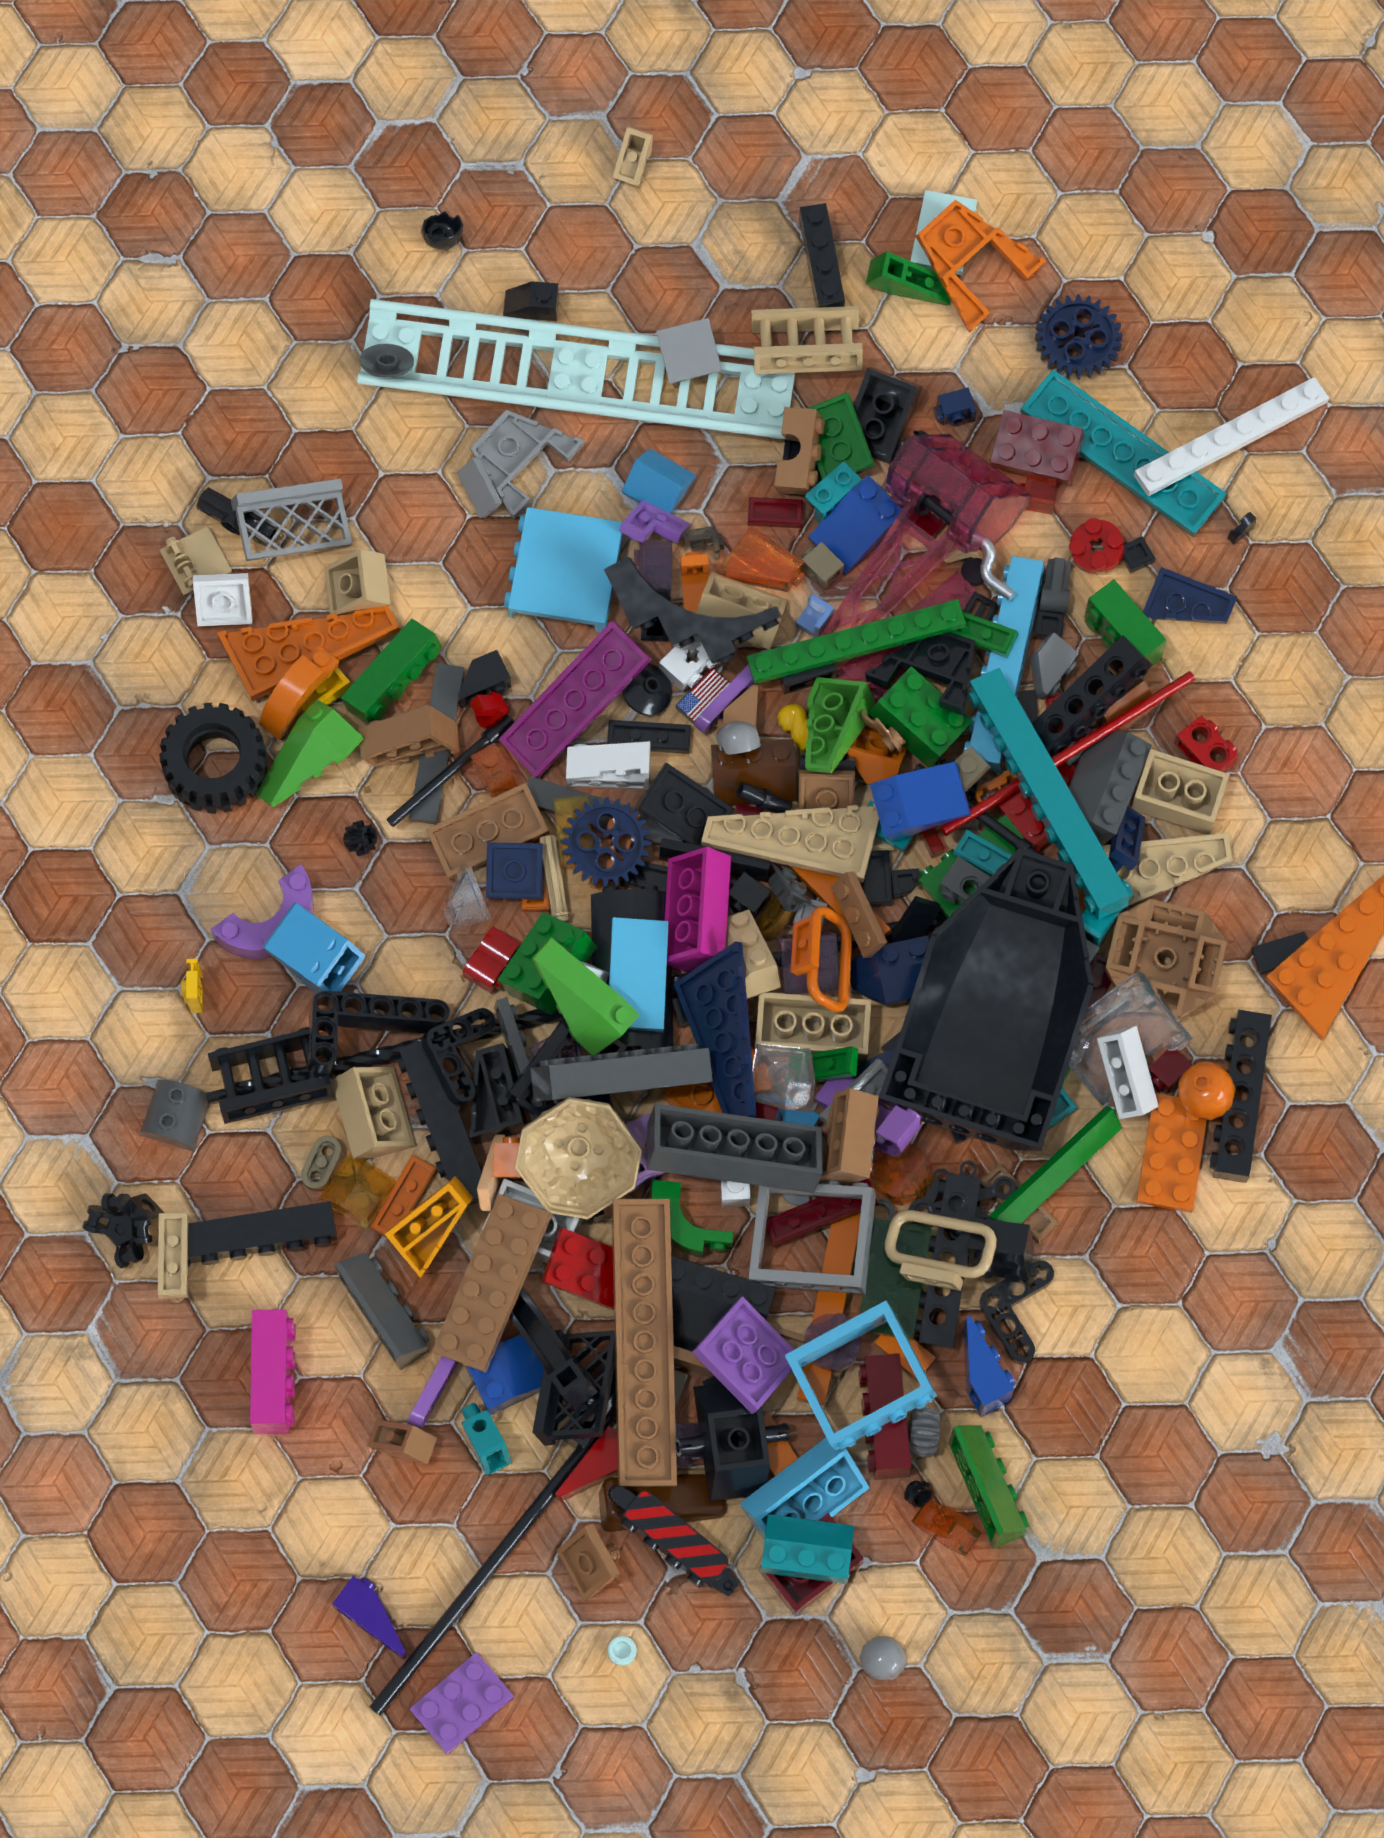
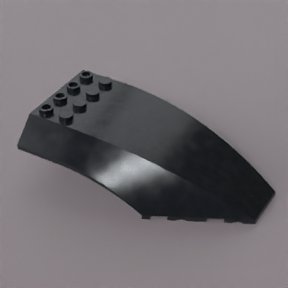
(997, 1008)

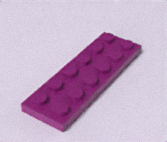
(575, 699)

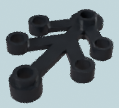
(956, 1204)

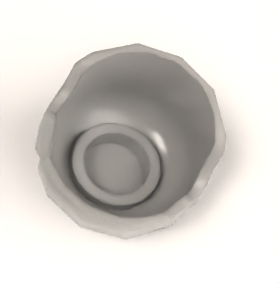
(738, 737)
(883, 1658)

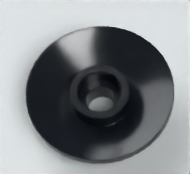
(642, 698)

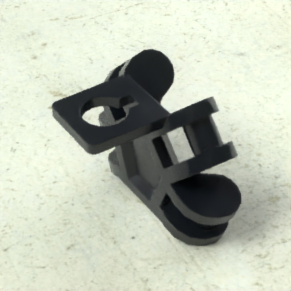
(124, 1226)

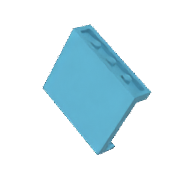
(563, 567)

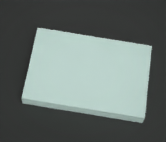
(932, 206)

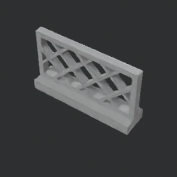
(291, 496)

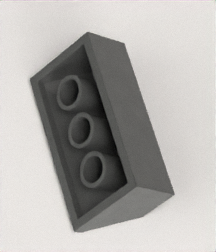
(1107, 780)
(382, 1309)

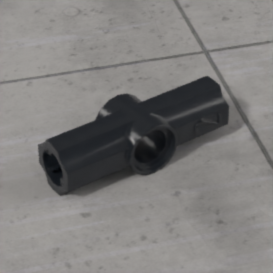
(220, 508)

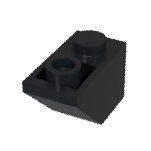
(484, 676)

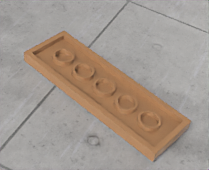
(492, 1283)

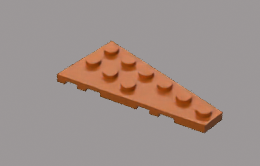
(268, 652)
(1328, 964)

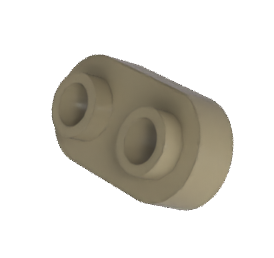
(321, 1164)

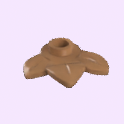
(891, 737)

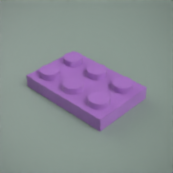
(461, 1703)

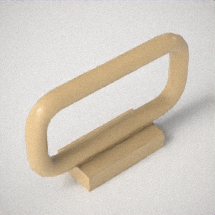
(933, 1271)

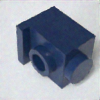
(955, 407)

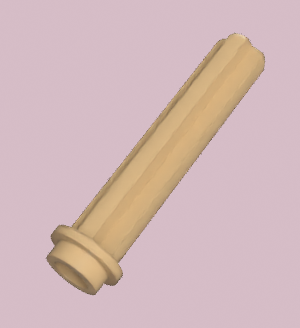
(554, 878)

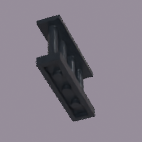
(267, 1100)

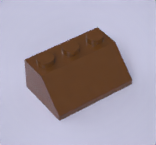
(766, 767)

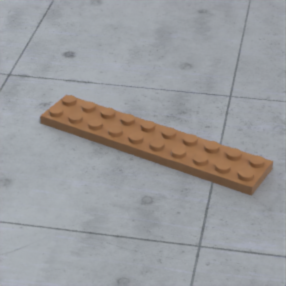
(644, 1343)

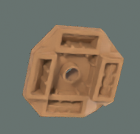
(1174, 932)

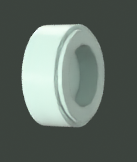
(622, 1651)

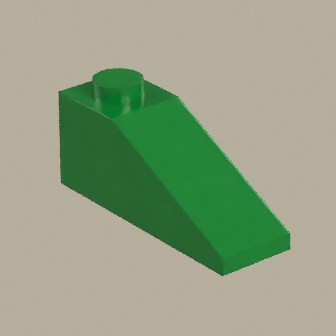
(905, 279)

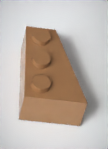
(407, 735)
(850, 1137)

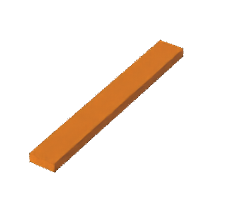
(837, 1260)

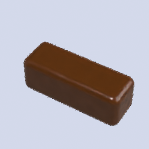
(686, 1500)

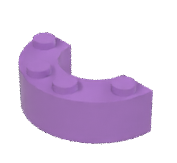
(248, 938)
(892, 1128)

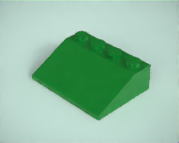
(987, 1485)

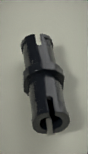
(762, 798)

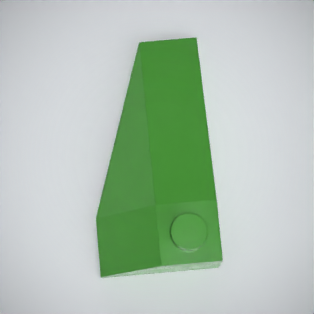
(834, 720)
(312, 745)
(587, 1003)

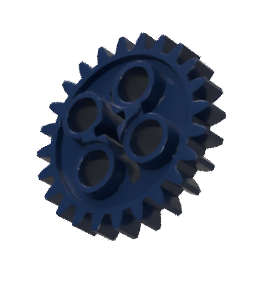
(1091, 355)
(587, 859)

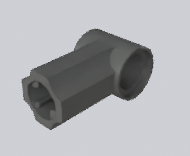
(1055, 591)

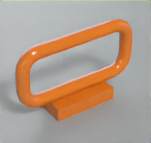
(806, 956)

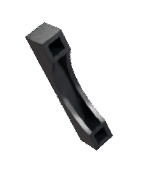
(551, 1351)

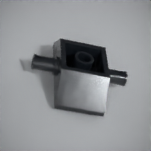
(729, 1467)

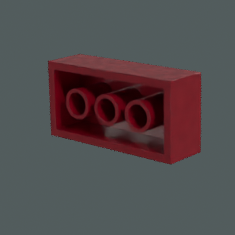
(890, 1446)

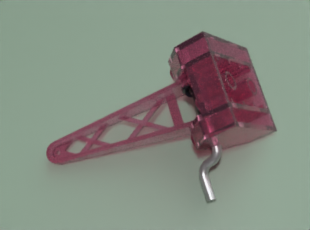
(959, 489)

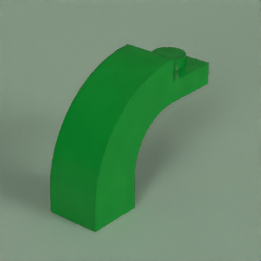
(683, 1234)

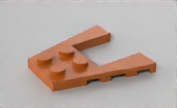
(954, 240)

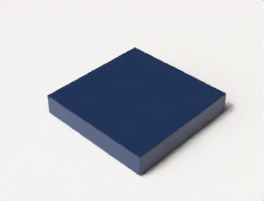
(514, 870)

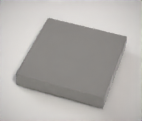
(689, 351)

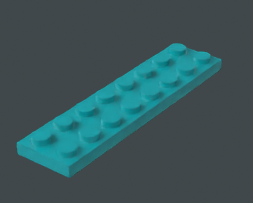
(1121, 449)

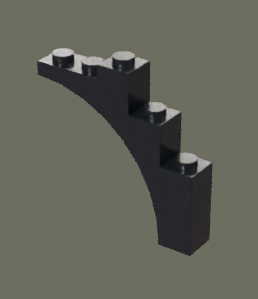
(716, 634)

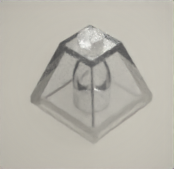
(465, 900)
(784, 1077)

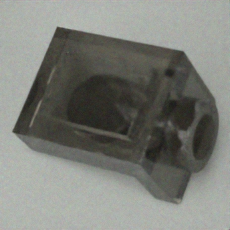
(701, 538)

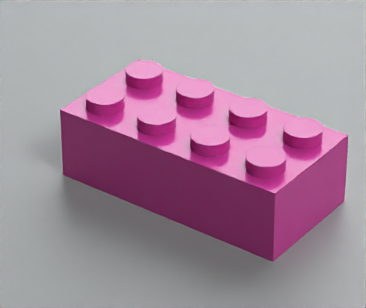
(696, 907)
(270, 1372)

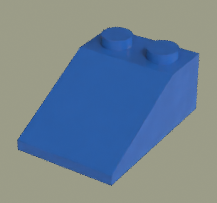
(857, 523)
(919, 800)
(511, 1376)

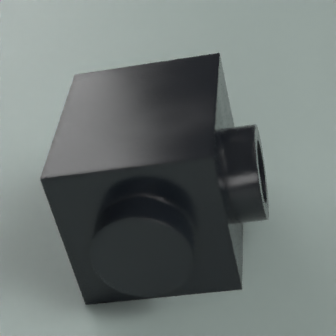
(747, 894)

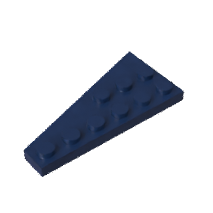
(718, 1017)

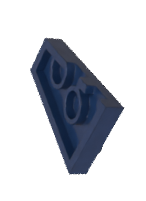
(1185, 599)

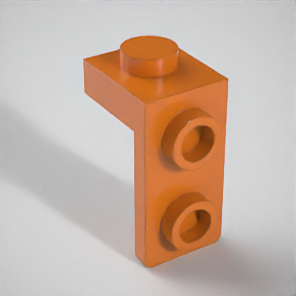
(694, 577)

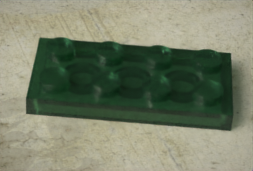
(887, 1283)

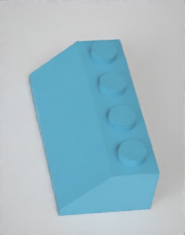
(808, 1488)

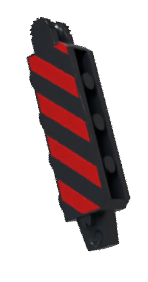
(674, 1538)

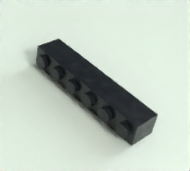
(442, 1118)
(261, 1233)

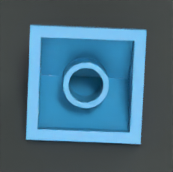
(657, 481)

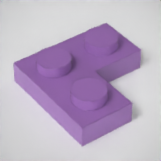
(649, 519)

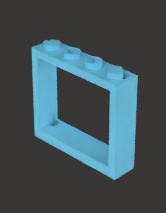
(840, 1336)

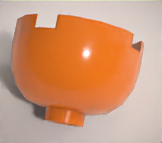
(1206, 1090)

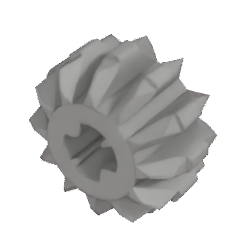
(924, 1431)

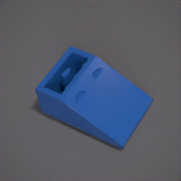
(985, 1379)

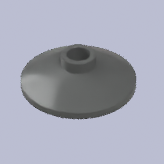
(386, 360)

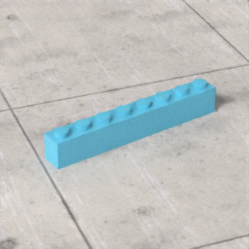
(1026, 579)

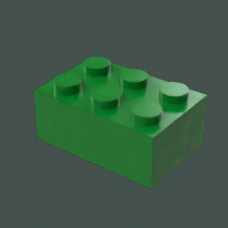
(1116, 614)
(915, 714)
(521, 976)

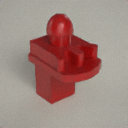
(489, 709)

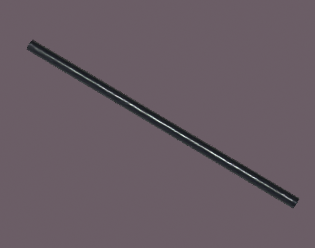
(480, 1578)

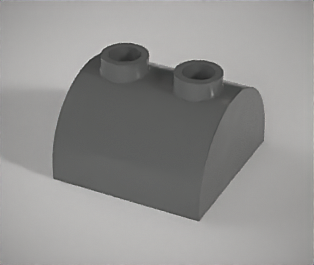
(175, 1114)

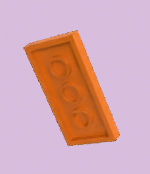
(1171, 1156)

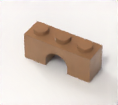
(799, 473)

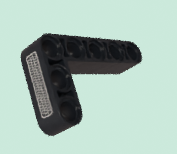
(366, 1019)

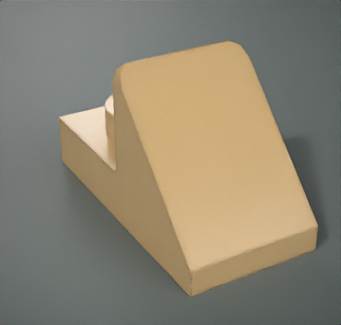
(633, 156)

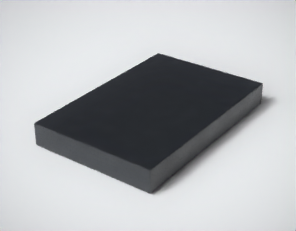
(680, 805)

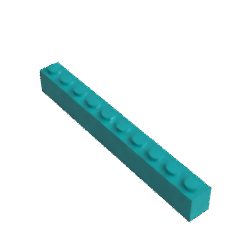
(1048, 793)

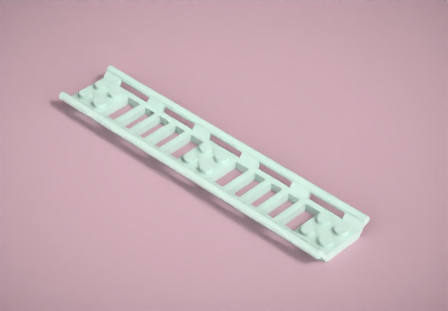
(575, 372)

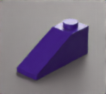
(364, 1608)

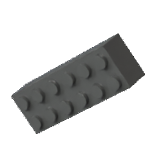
(620, 1072)
(734, 1148)

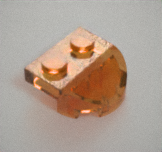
(902, 1176)

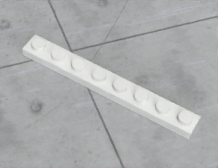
(1231, 436)

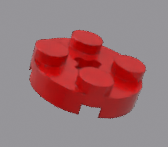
(1098, 561)

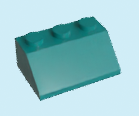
(807, 1549)

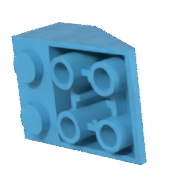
(313, 951)

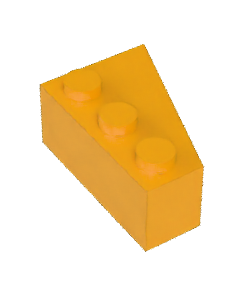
(429, 1225)

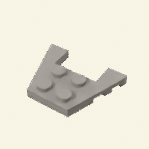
(510, 448)

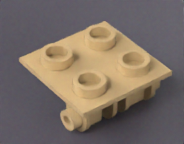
(194, 556)

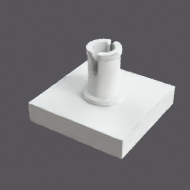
(222, 599)

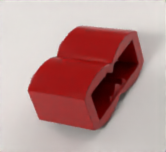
(490, 959)

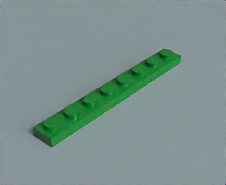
(856, 641)

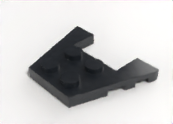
(939, 657)

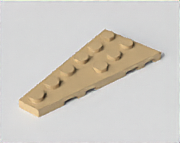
(803, 838)
(1173, 862)

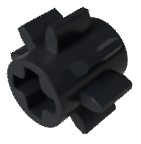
(360, 838)

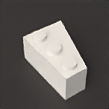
(609, 766)

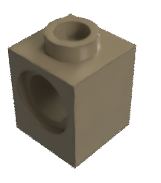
(822, 565)

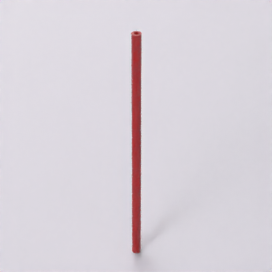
(1075, 748)

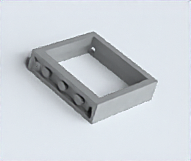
(809, 1280)

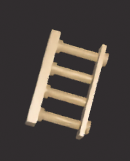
(806, 358)

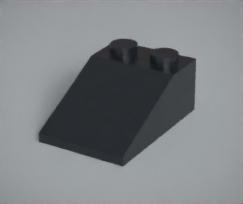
(884, 410)

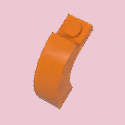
(294, 689)

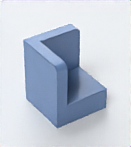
(815, 616)

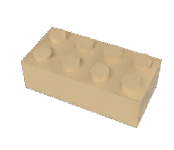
(803, 1023)

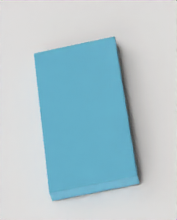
(639, 968)

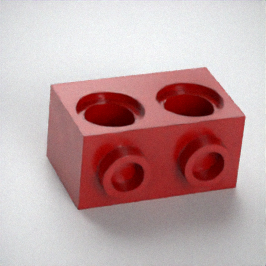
(1200, 751)

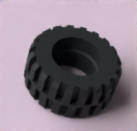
(204, 725)

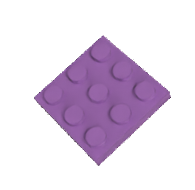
(745, 1355)

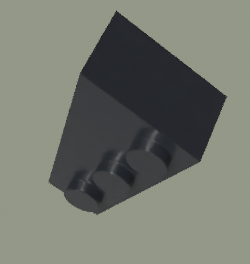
(490, 1108)

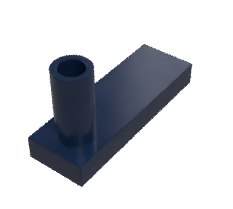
(1127, 843)

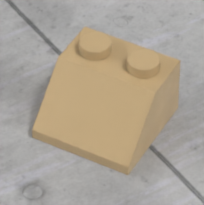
(357, 582)

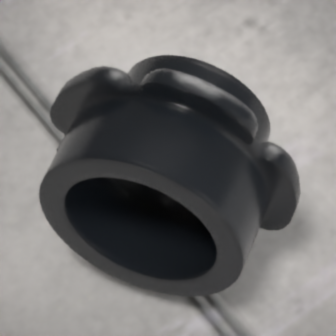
(917, 1493)

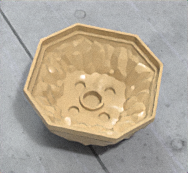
(578, 1157)

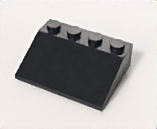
(705, 1295)

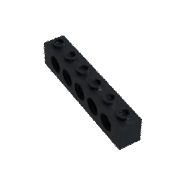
(1083, 693)
(1238, 1166)
(943, 1335)

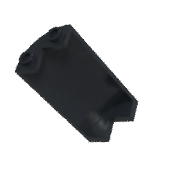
(644, 904)

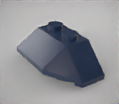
(891, 972)

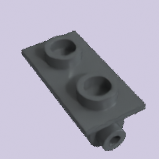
(787, 888)

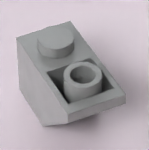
(1049, 663)

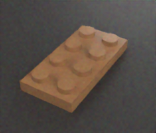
(502, 819)

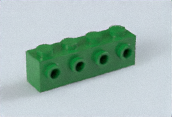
(391, 672)

